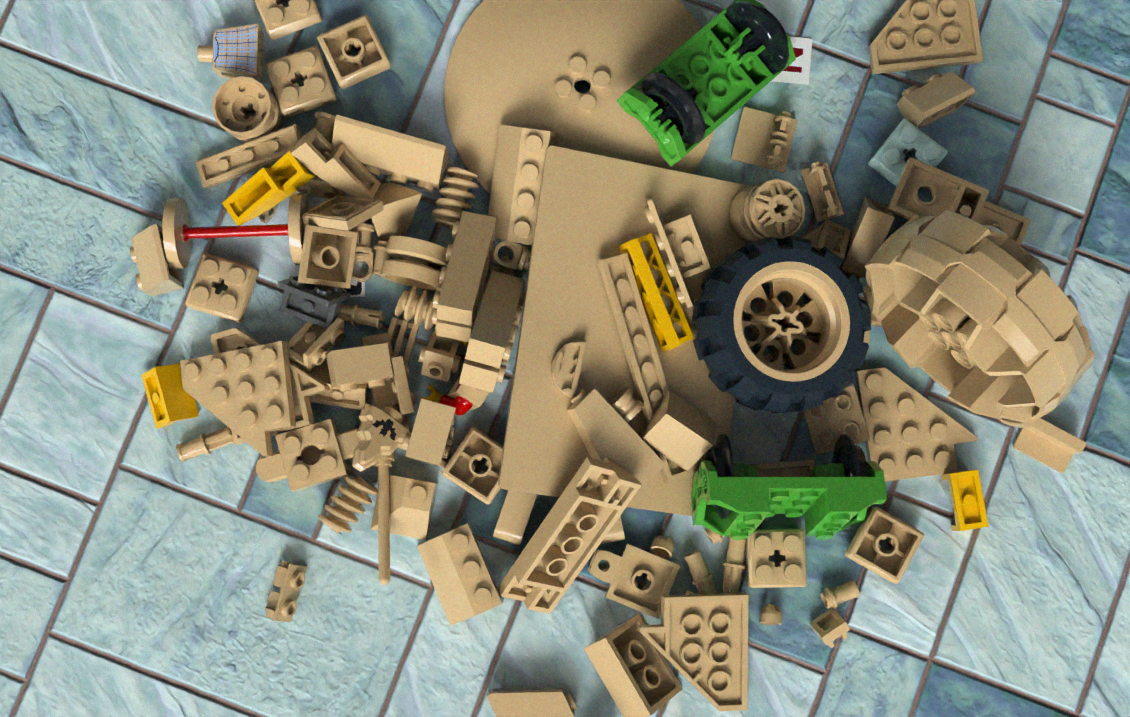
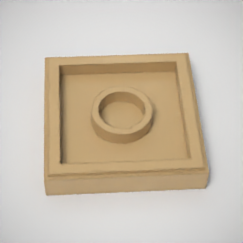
(343, 212)

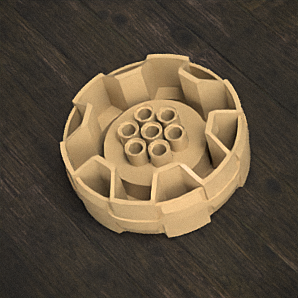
(978, 317)

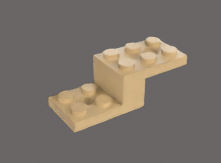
(952, 195)

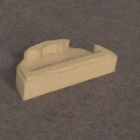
(567, 367)

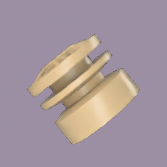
(238, 98)
(767, 211)

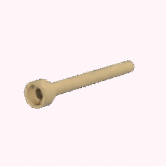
(383, 466)

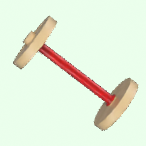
(179, 233)

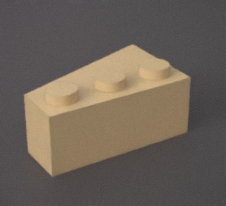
(431, 434)

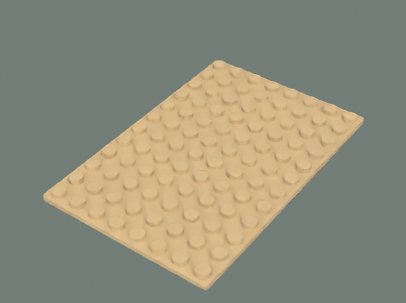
(581, 218)

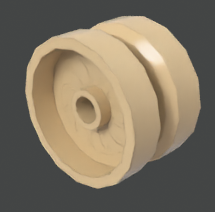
(414, 262)

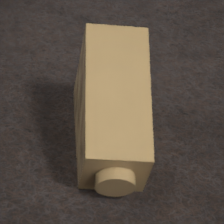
(866, 236)
(532, 703)

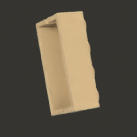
(464, 276)
(493, 332)

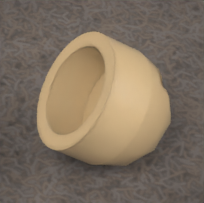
(662, 547)
(770, 615)

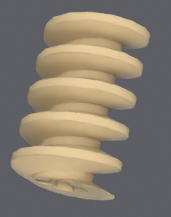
(454, 196)
(416, 306)
(348, 504)

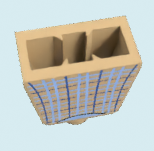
(235, 52)

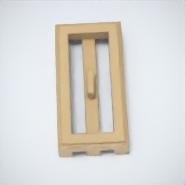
(413, 335)

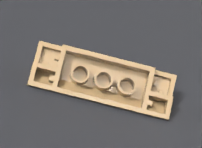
(569, 534)

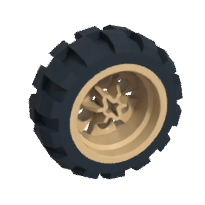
(832, 313)

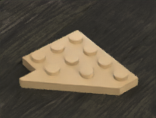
(906, 429)

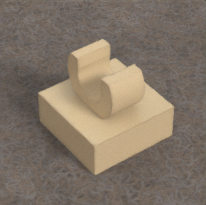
(830, 627)

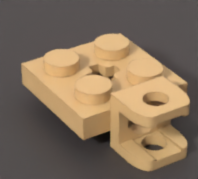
(622, 573)

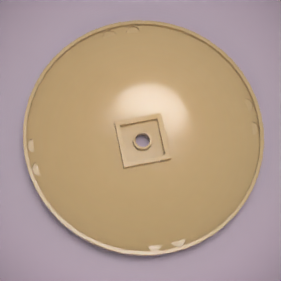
(521, 66)

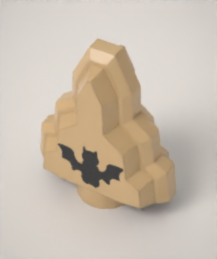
(378, 435)

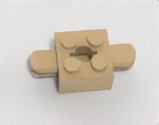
(310, 456)

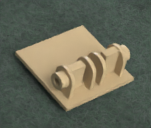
(764, 139)
(836, 417)

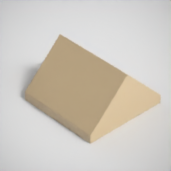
(679, 431)

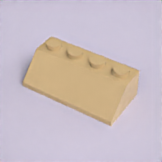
(393, 153)
(517, 181)

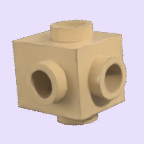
(436, 361)

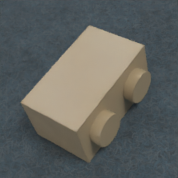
(359, 366)

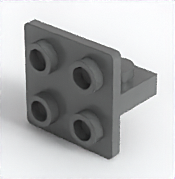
(311, 302)

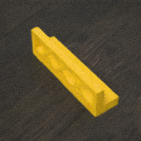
(651, 294)

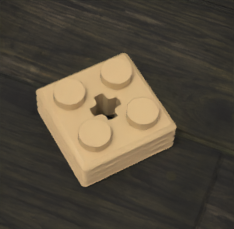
(287, 20)
(358, 35)
(285, 75)
(230, 303)
(462, 469)
(901, 538)
(792, 568)

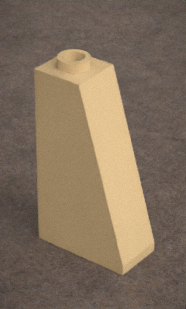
(611, 437)

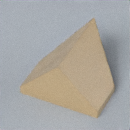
(398, 210)
(830, 236)

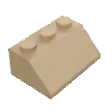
(460, 574)
(633, 670)

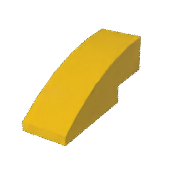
(267, 189)

